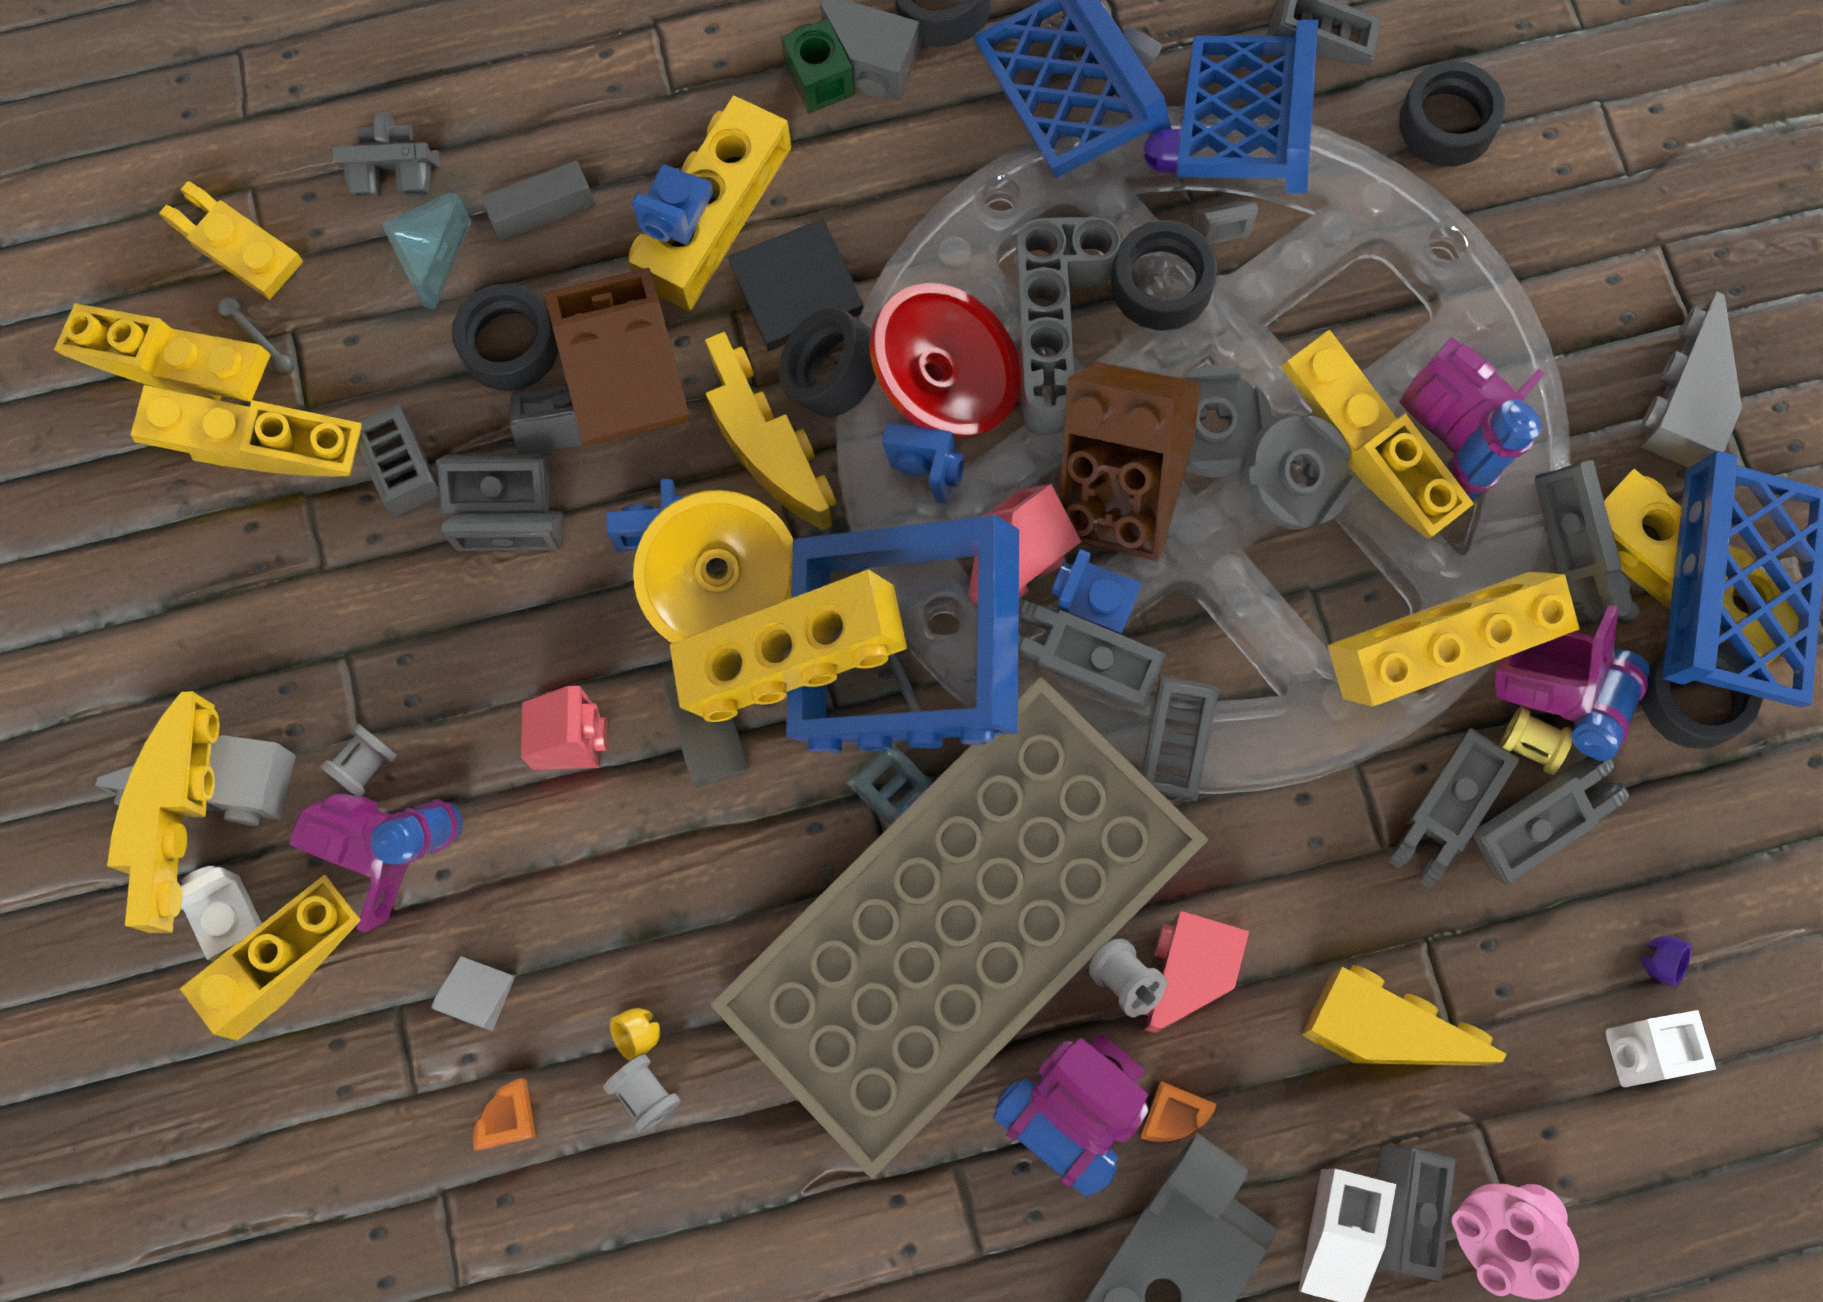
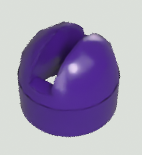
(1162, 150)
(1669, 960)

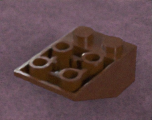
(617, 357)
(1125, 455)

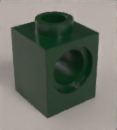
(822, 82)

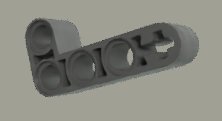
(1051, 325)

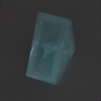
(429, 242)

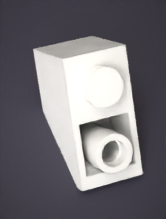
(1346, 1235)

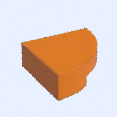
(1174, 1114)
(505, 1117)

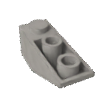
(1701, 390)
(248, 775)

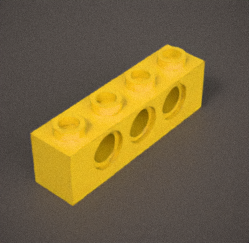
(736, 132)
(1652, 562)
(1453, 637)
(709, 660)

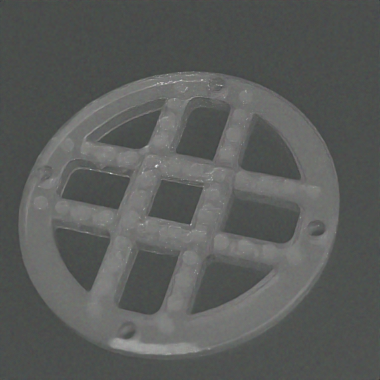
(1358, 211)

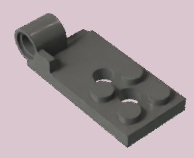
(1190, 1234)

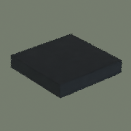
(792, 279)

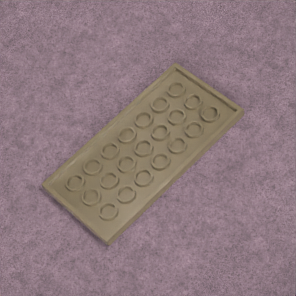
(957, 927)

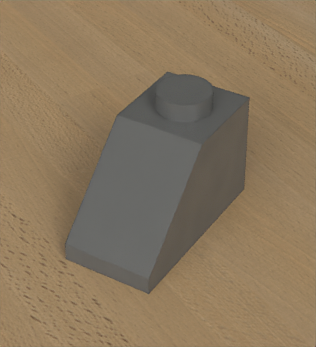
(876, 44)

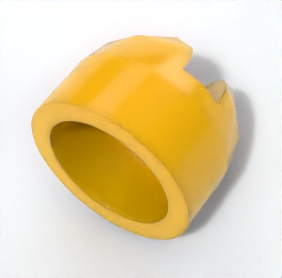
(633, 1032)

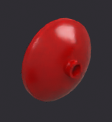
(959, 346)

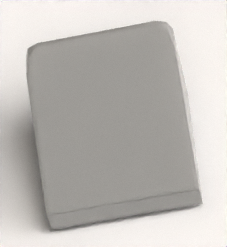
(1226, 221)
(474, 993)

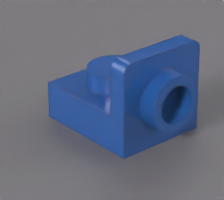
(672, 205)
(924, 451)
(628, 525)
(1095, 593)

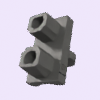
(364, 162)

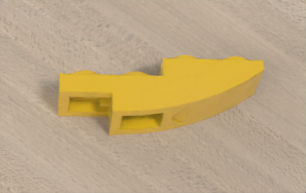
(162, 356)
(246, 437)
(764, 444)
(1384, 449)
(164, 786)

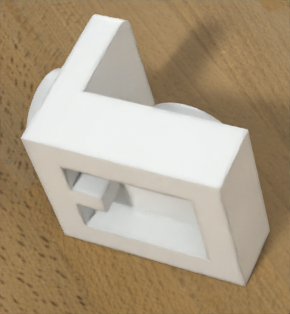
(217, 909)
(1660, 1048)

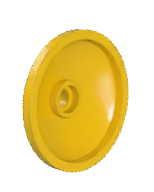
(680, 541)

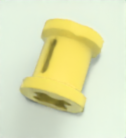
(1537, 740)

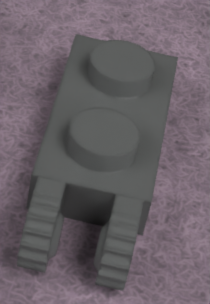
(1583, 540)
(1091, 655)
(1456, 803)
(1548, 819)

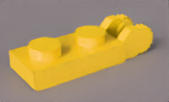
(234, 242)

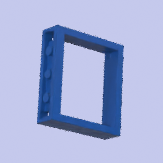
(997, 633)

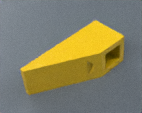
(271, 961)
(1378, 1027)

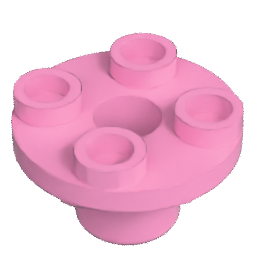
(1517, 1240)

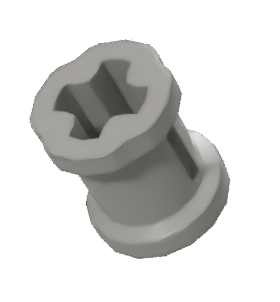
(358, 761)
(1127, 977)
(641, 1094)

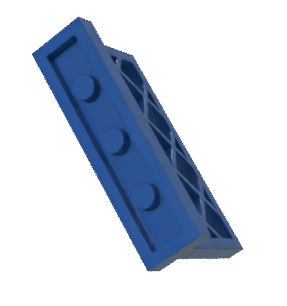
(1113, 61)
(1288, 105)
(1700, 581)

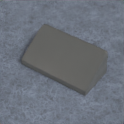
(538, 201)
(544, 420)
(494, 482)
(504, 531)
(709, 748)
(1418, 1211)

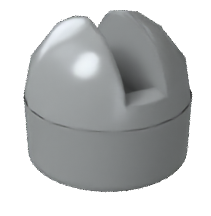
(1143, 45)

